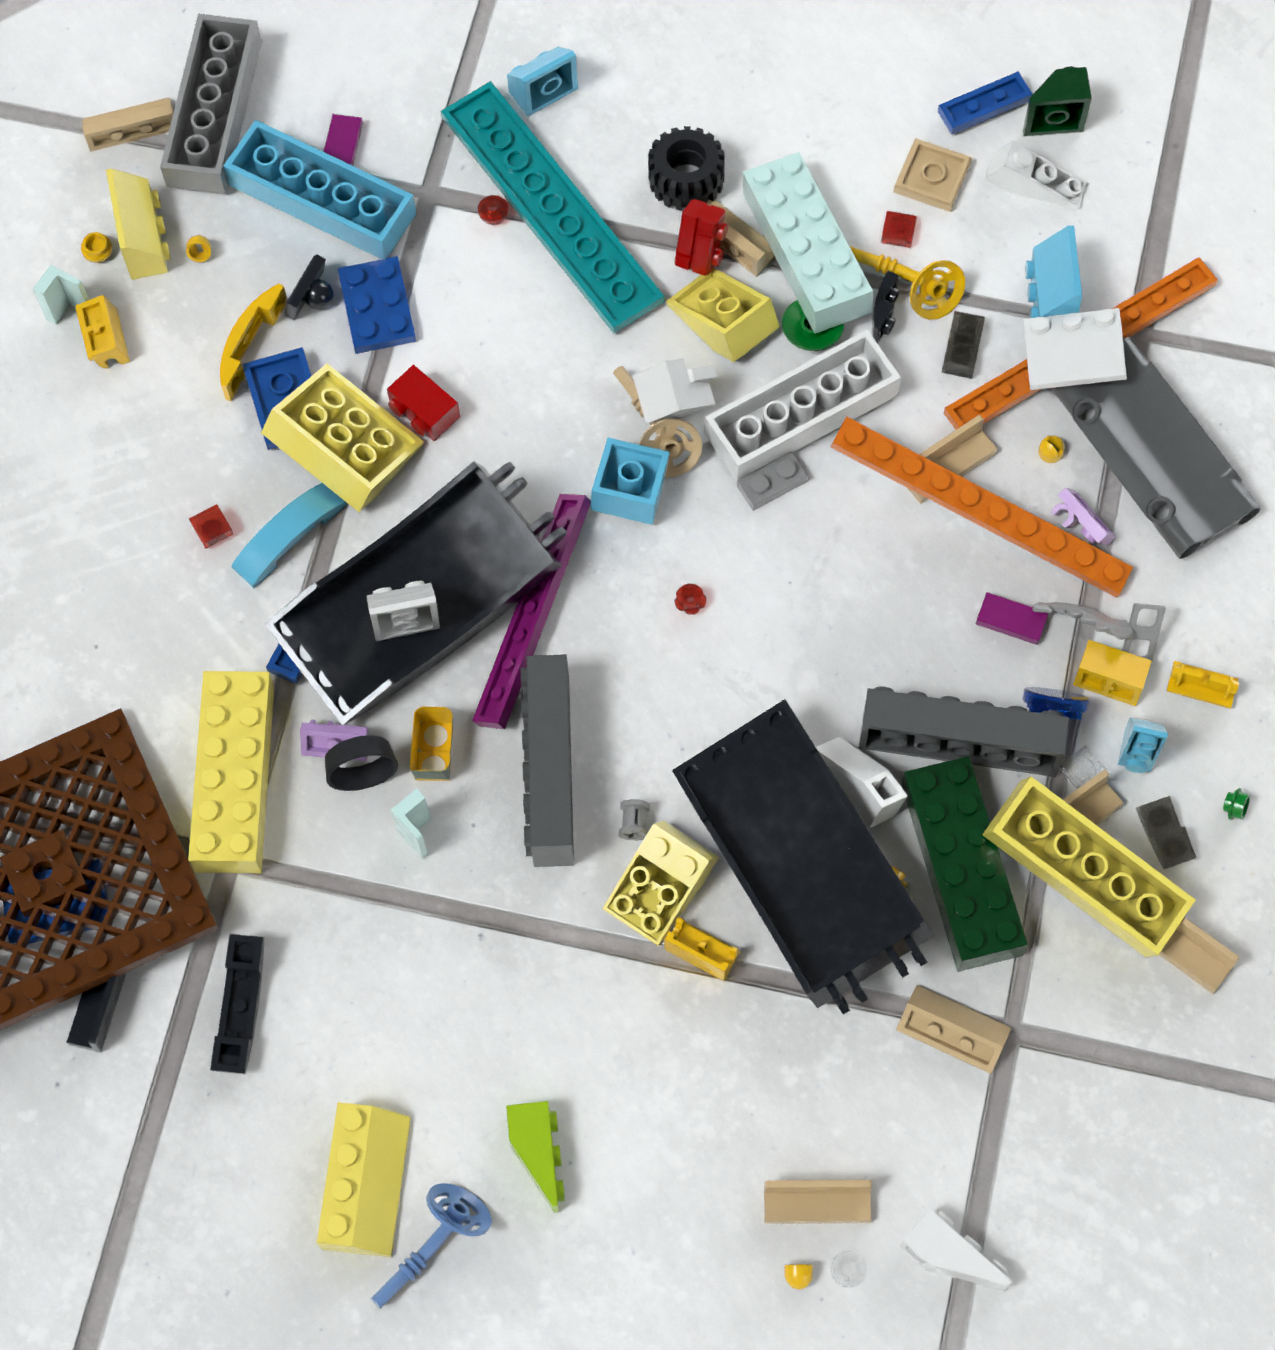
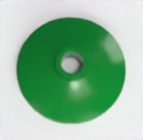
(797, 331)

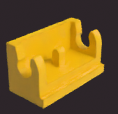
(102, 331)
(1112, 672)
(701, 949)

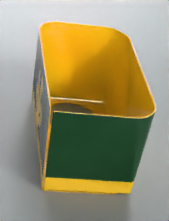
(431, 716)

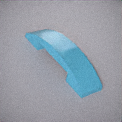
(284, 531)

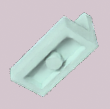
(58, 292)
(409, 817)

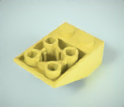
(660, 881)

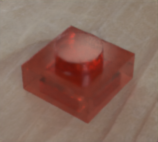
(898, 229)
(211, 526)

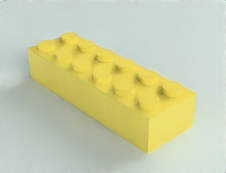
(231, 772)
(1089, 867)

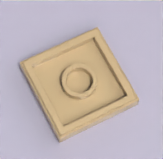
(932, 175)

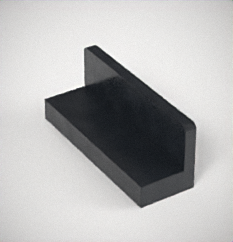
(95, 1015)

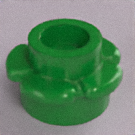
(1236, 804)

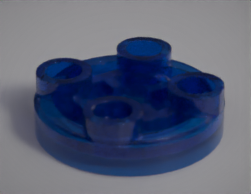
(1068, 703)

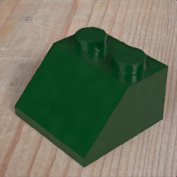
(1059, 103)

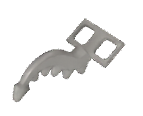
(1119, 628)

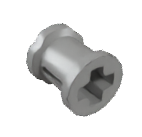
(634, 819)

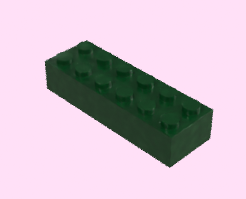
(963, 864)

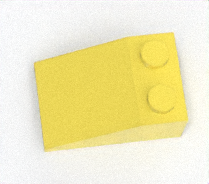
(725, 313)

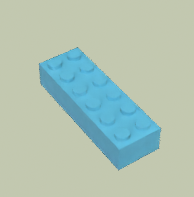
(320, 190)

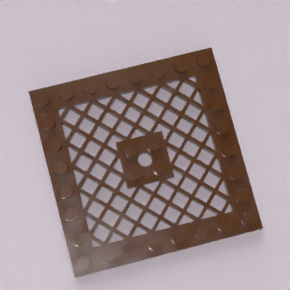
(132, 946)

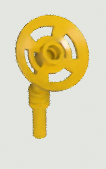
(925, 279)

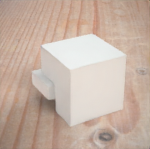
(673, 391)

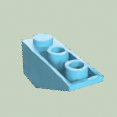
(1141, 745)

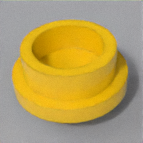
(96, 247)

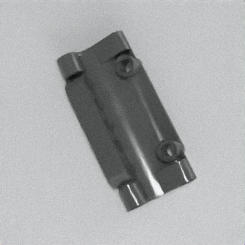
(1161, 454)

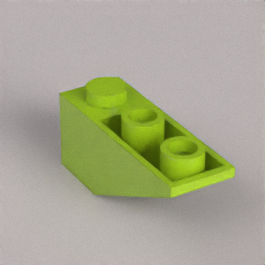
(531, 1140)

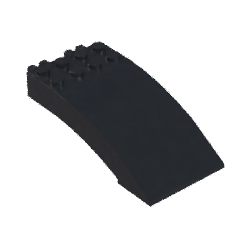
(460, 541)
(803, 856)

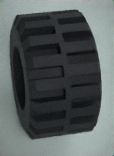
(686, 148)

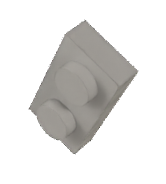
(772, 481)

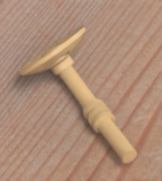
(665, 432)

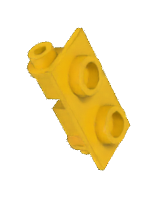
(1202, 684)

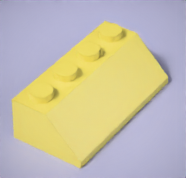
(363, 1180)

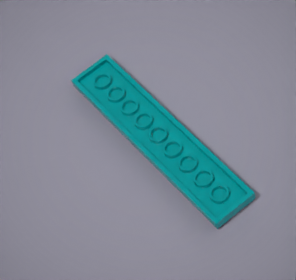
(552, 207)

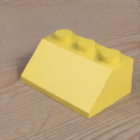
(138, 224)

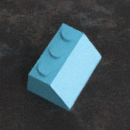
(1054, 276)

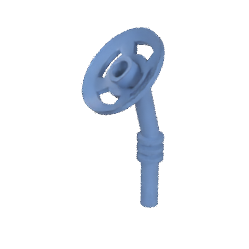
(451, 1221)

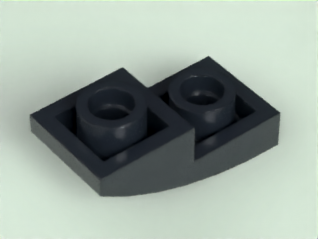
(884, 306)

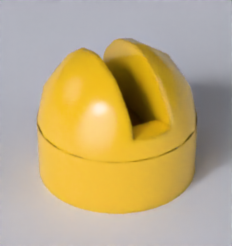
(192, 249)
(1048, 452)
(798, 1275)

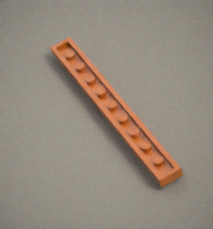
(1135, 315)
(982, 507)

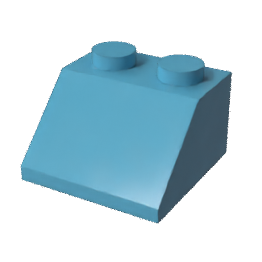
(543, 80)
(629, 481)

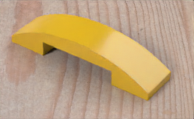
(263, 309)

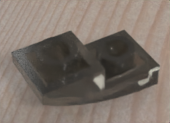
(963, 344)
(1165, 832)

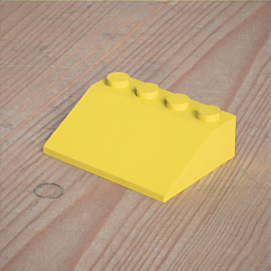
(341, 437)

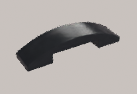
(239, 1004)

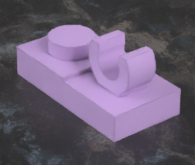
(1093, 527)
(320, 738)

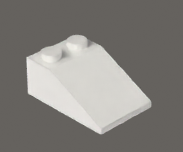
(403, 610)

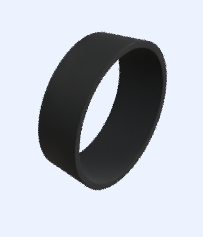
(361, 776)

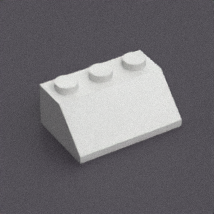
(1074, 349)

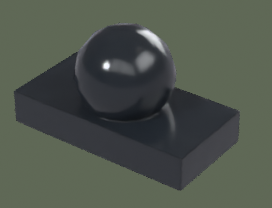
(310, 289)

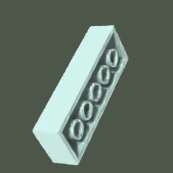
(807, 242)

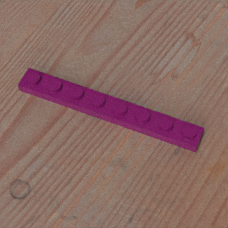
(529, 620)

